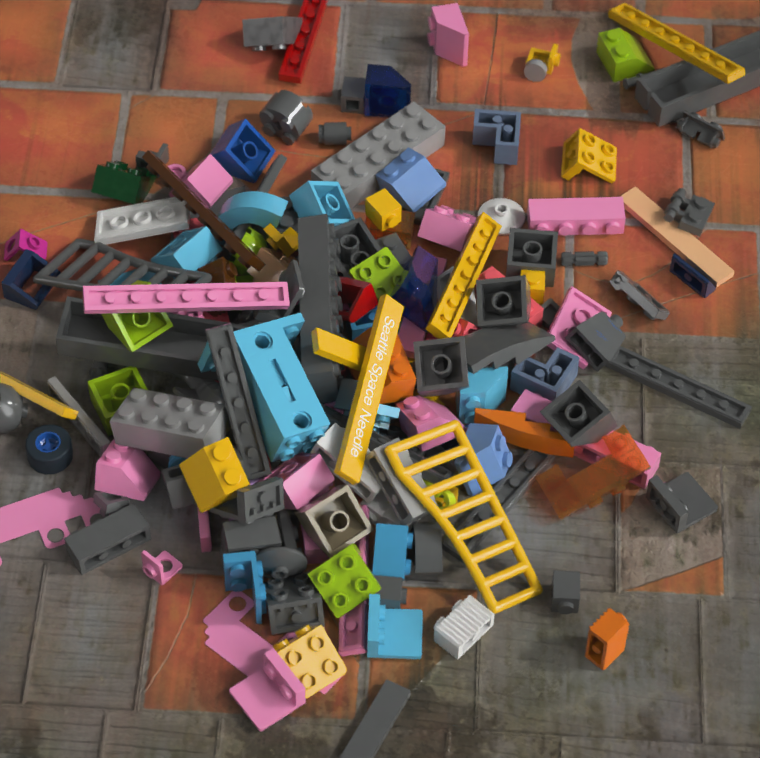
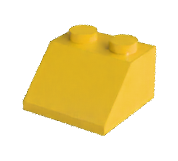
(214, 474)

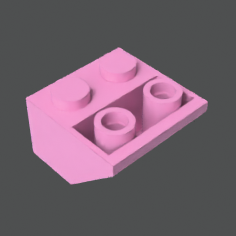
(446, 227)

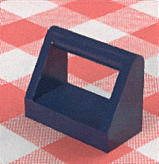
(19, 275)

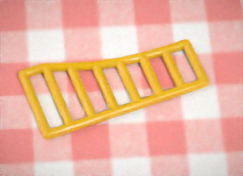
(441, 516)

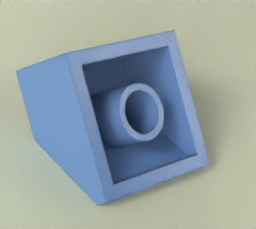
(410, 180)
(491, 452)

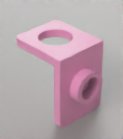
(154, 569)

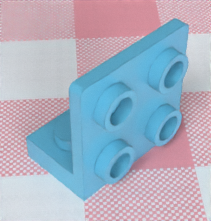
(393, 631)

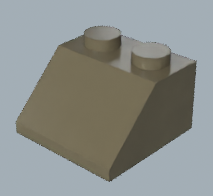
(334, 520)

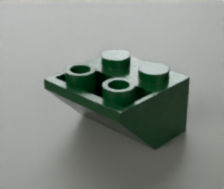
(122, 182)

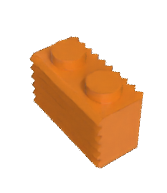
(606, 638)

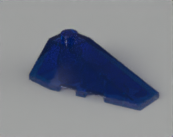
(418, 288)

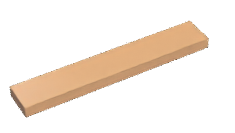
(678, 240)

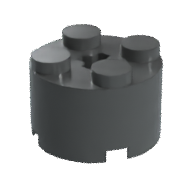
(285, 116)

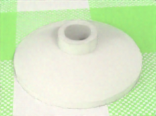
(504, 212)

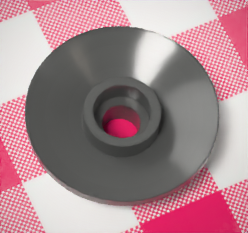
(282, 562)

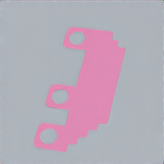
(44, 513)
(238, 642)

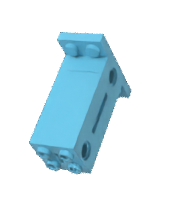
(280, 391)

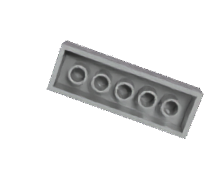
(361, 160)

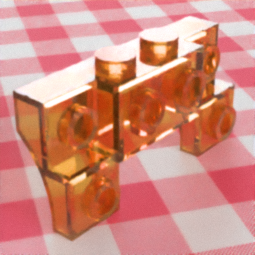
(596, 480)

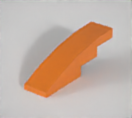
(525, 433)

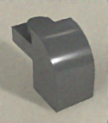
(427, 547)

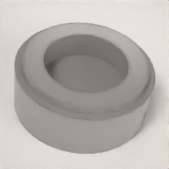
(535, 70)

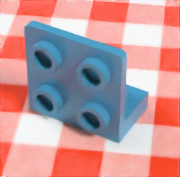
(245, 572)

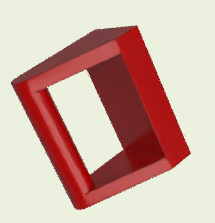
(358, 294)

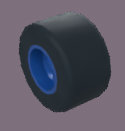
(49, 449)

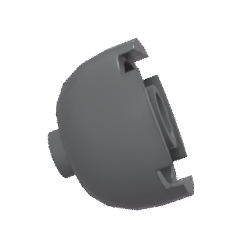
(11, 408)

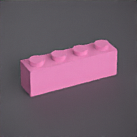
(577, 215)

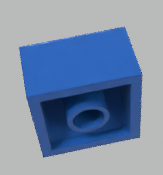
(243, 151)

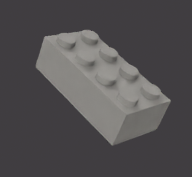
(168, 423)

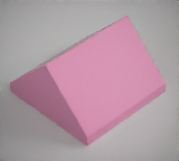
(207, 180)

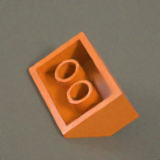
(400, 377)

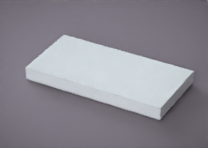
(141, 220)

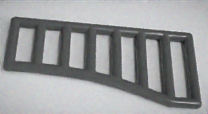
(110, 254)

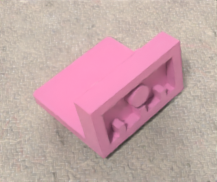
(269, 692)

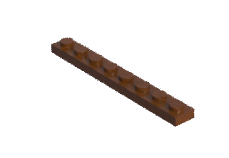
(207, 216)

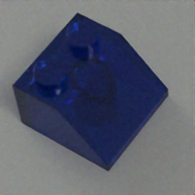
(385, 91)

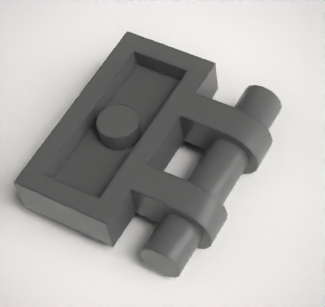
(695, 215)

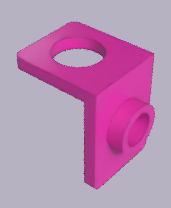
(25, 240)

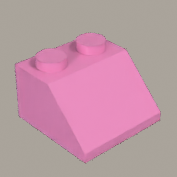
(449, 33)
(421, 414)
(125, 472)
(302, 479)

